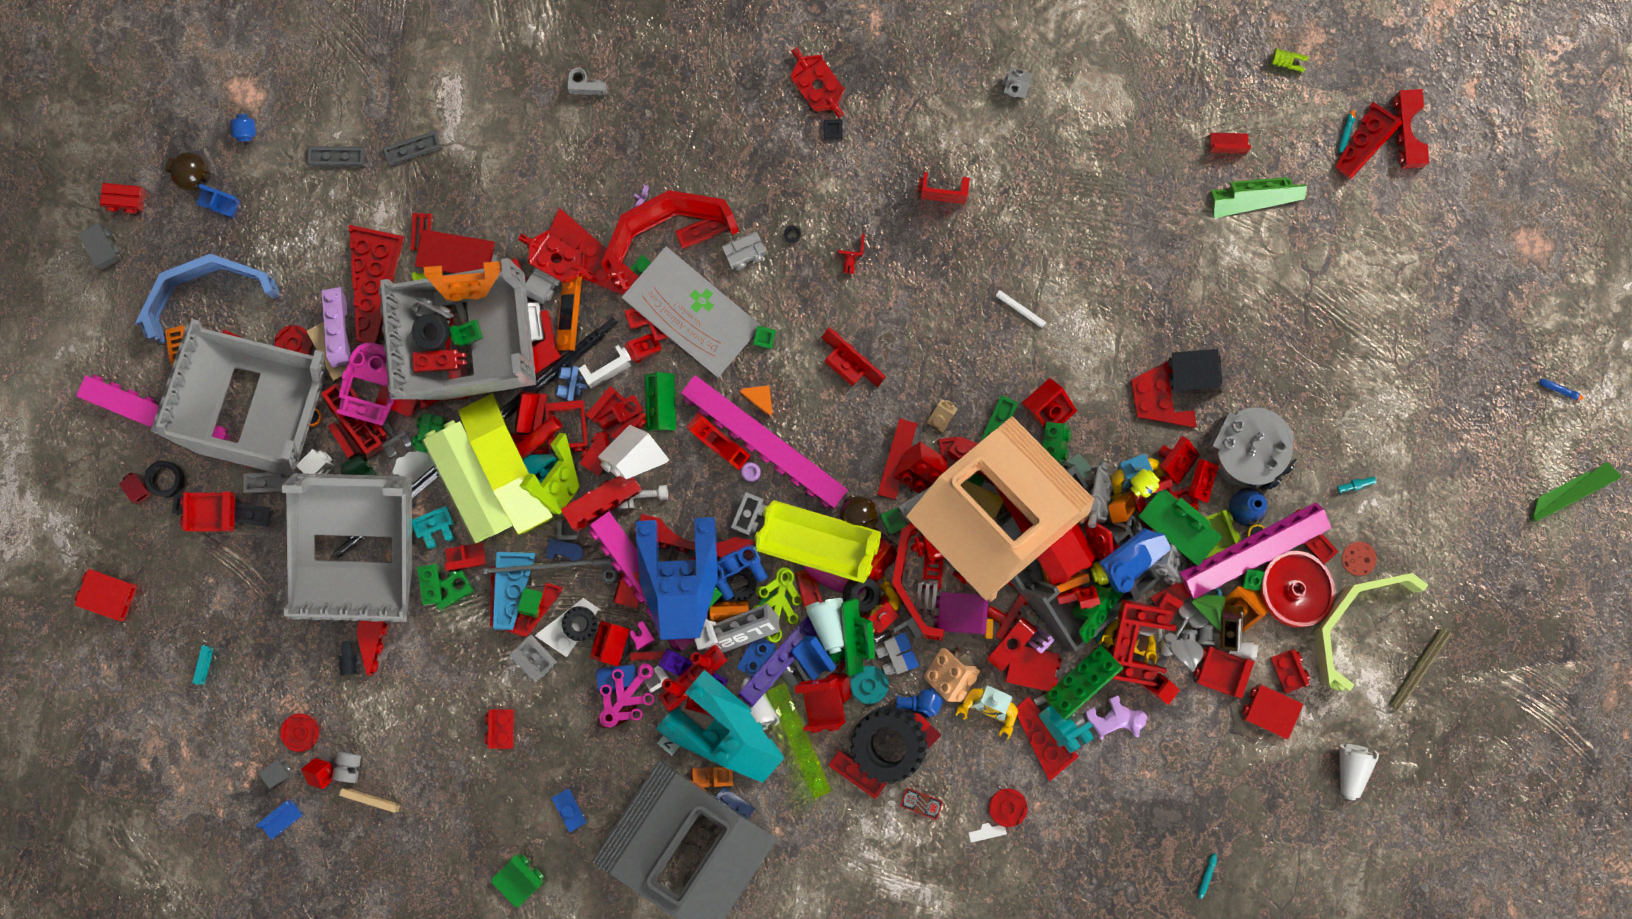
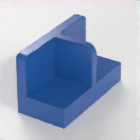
(217, 201)

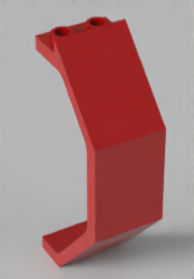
(653, 213)
(927, 632)

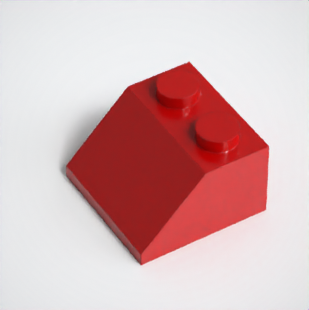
(1049, 404)

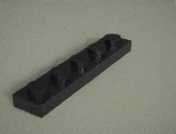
(243, 512)

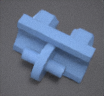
(567, 392)

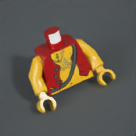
(886, 610)

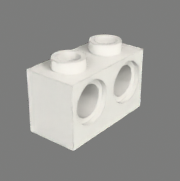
(316, 463)

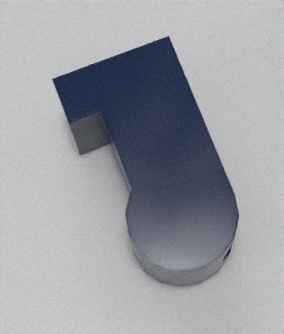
(570, 550)

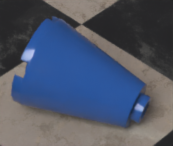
(1248, 507)

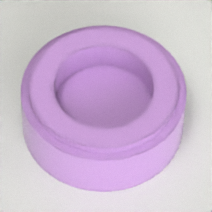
(750, 472)

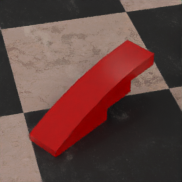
(901, 442)

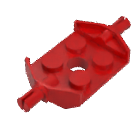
(815, 68)
(545, 247)

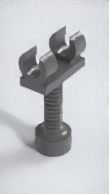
(394, 438)

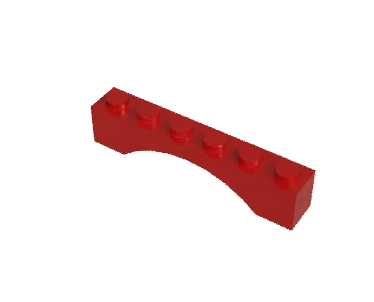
(668, 538)

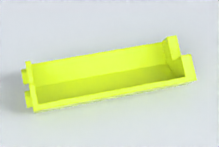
(817, 541)

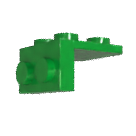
(518, 880)

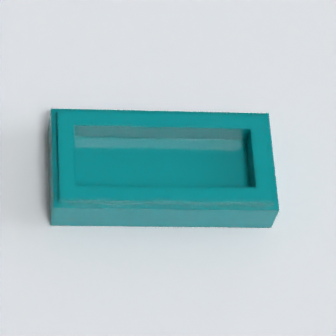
(203, 665)

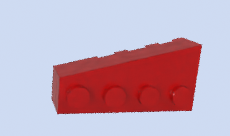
(600, 501)

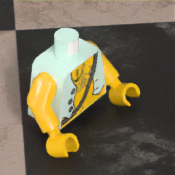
(991, 703)

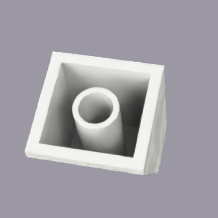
(632, 454)

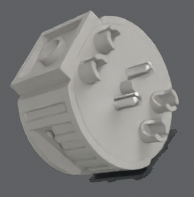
(1252, 448)

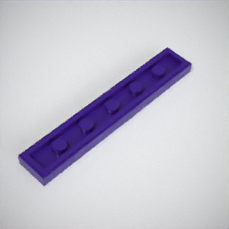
(776, 664)

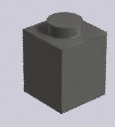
(276, 773)

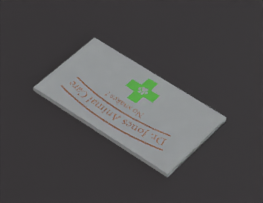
(691, 312)

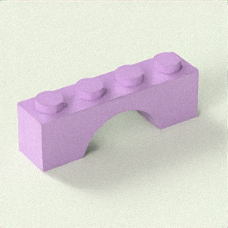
(334, 326)

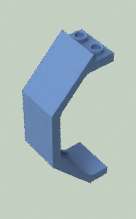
(169, 279)

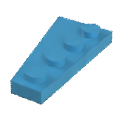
(509, 588)

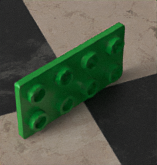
(1181, 526)
(1083, 682)

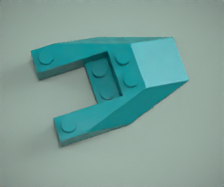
(731, 738)

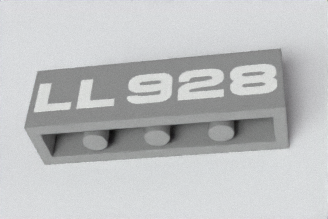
(746, 628)

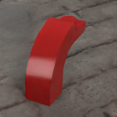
(717, 441)

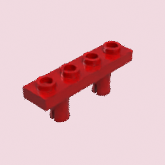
(1006, 620)
(675, 690)

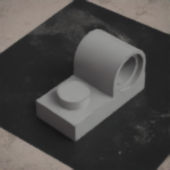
(595, 87)

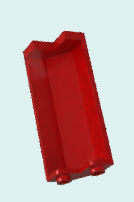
(1064, 556)

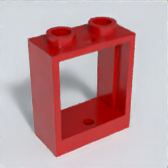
(566, 407)

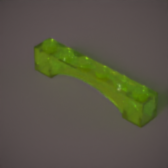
(799, 741)

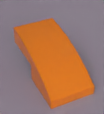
(712, 776)

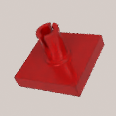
(1179, 459)

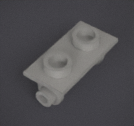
(426, 307)

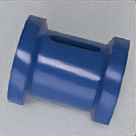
(906, 702)

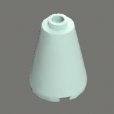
(828, 623)

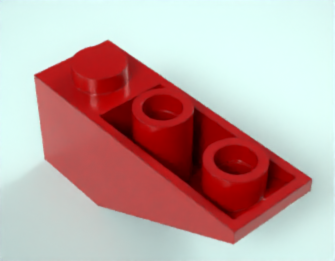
(370, 642)

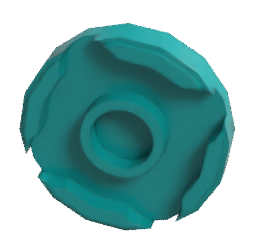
(869, 685)

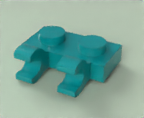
(433, 522)

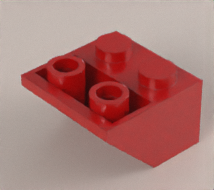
(920, 467)

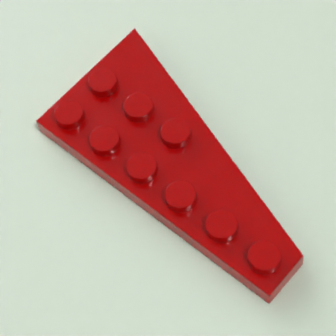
(571, 233)
(373, 259)

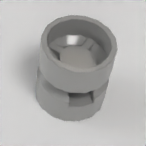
(346, 767)

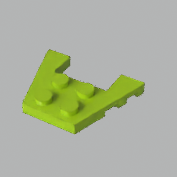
(560, 482)

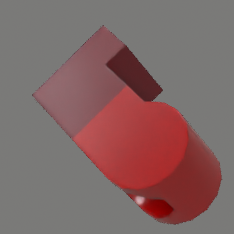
(932, 733)

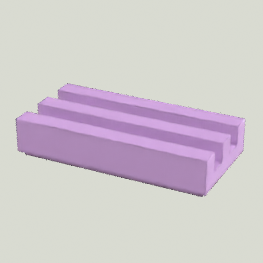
(1037, 638)

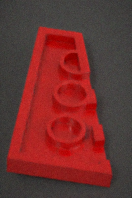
(1371, 135)

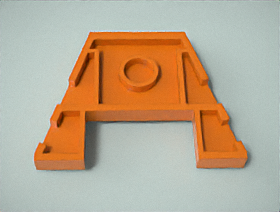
(464, 286)

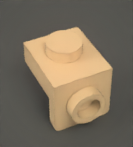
(942, 415)

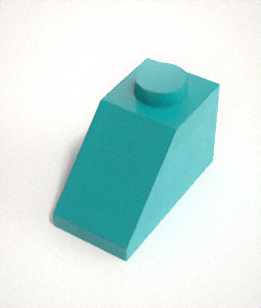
(540, 465)

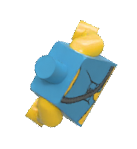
(1126, 470)

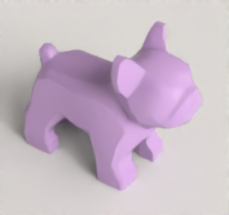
(1117, 718)

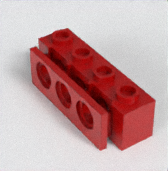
(356, 428)

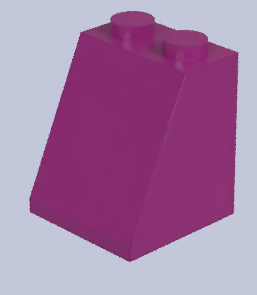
(961, 613)

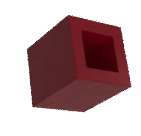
(134, 487)

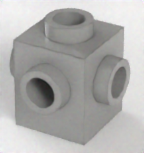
(1017, 82)

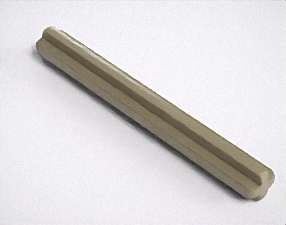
(1420, 669)

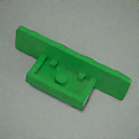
(1096, 615)
(857, 637)

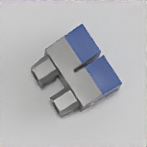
(898, 663)

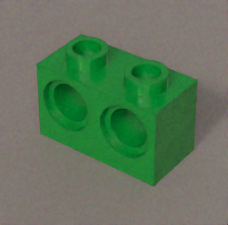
(453, 594)

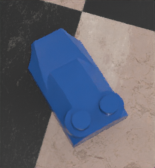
(1134, 559)

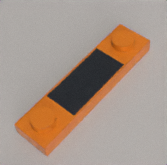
(568, 315)

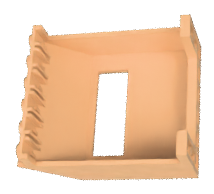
(1029, 480)

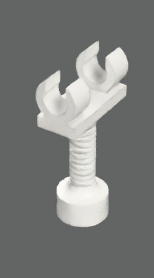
(661, 493)

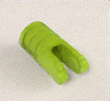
(1286, 58)

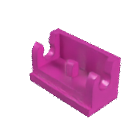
(645, 637)

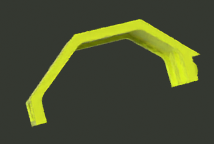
(502, 463)

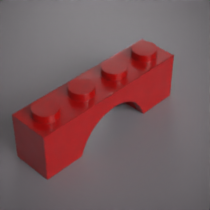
(1412, 151)

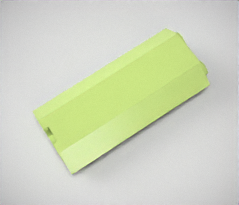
(466, 482)

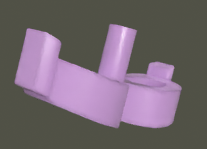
(643, 197)

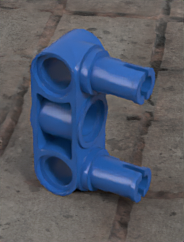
(735, 562)

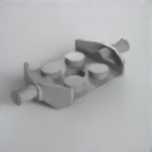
(1101, 495)

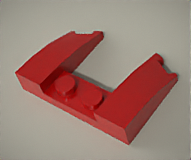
(1130, 618)

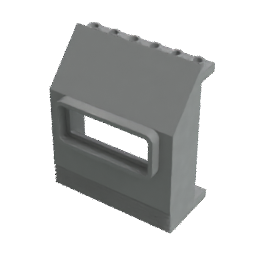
(499, 359)
(278, 411)
(348, 508)

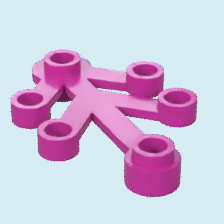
(624, 698)

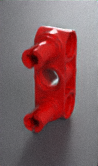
(1002, 655)

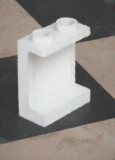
(608, 371)

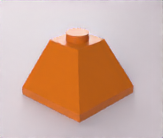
(1252, 603)

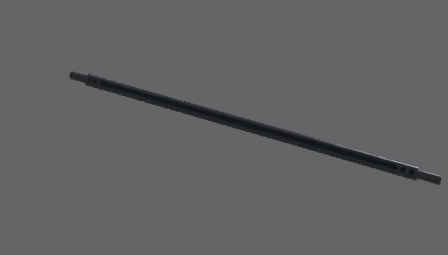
(507, 410)

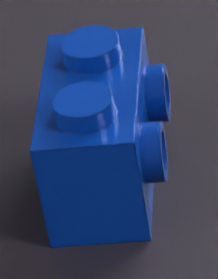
(756, 656)

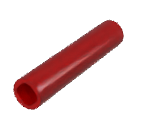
(538, 436)

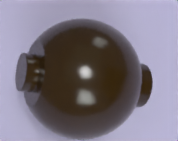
(188, 170)
(859, 512)

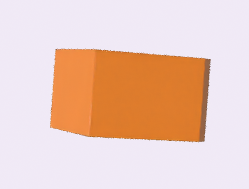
(760, 397)

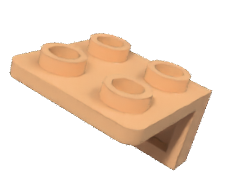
(950, 676)

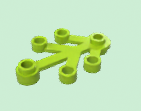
(779, 600)

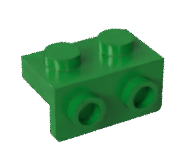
(1056, 441)

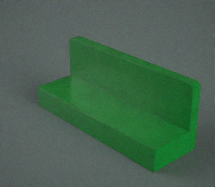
(660, 401)

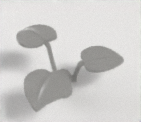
(1187, 650)

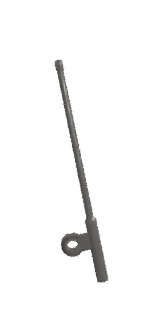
(606, 564)

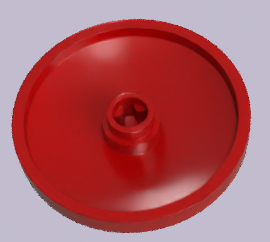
(1297, 589)

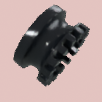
(791, 228)

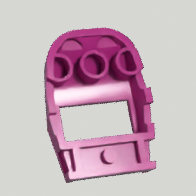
(368, 364)

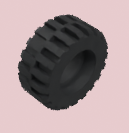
(871, 761)

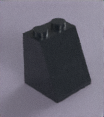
(1196, 371)

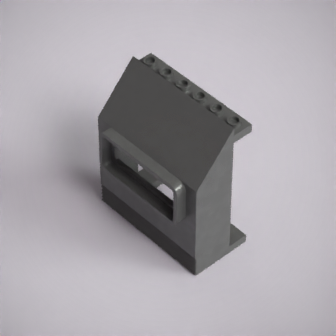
(656, 826)

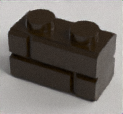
(1232, 627)

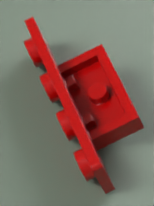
(849, 362)

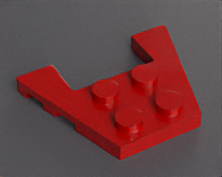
(1154, 398)
(525, 624)

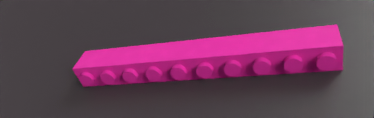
(764, 442)

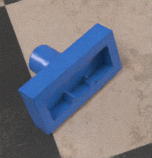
(569, 810)

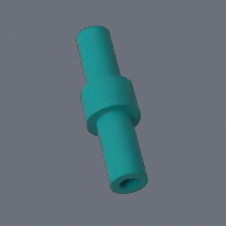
(1356, 484)

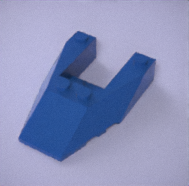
(678, 590)

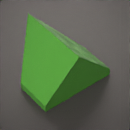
(1211, 607)

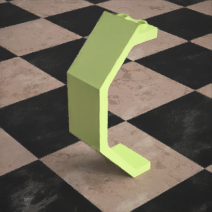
(1327, 672)

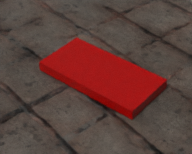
(453, 252)

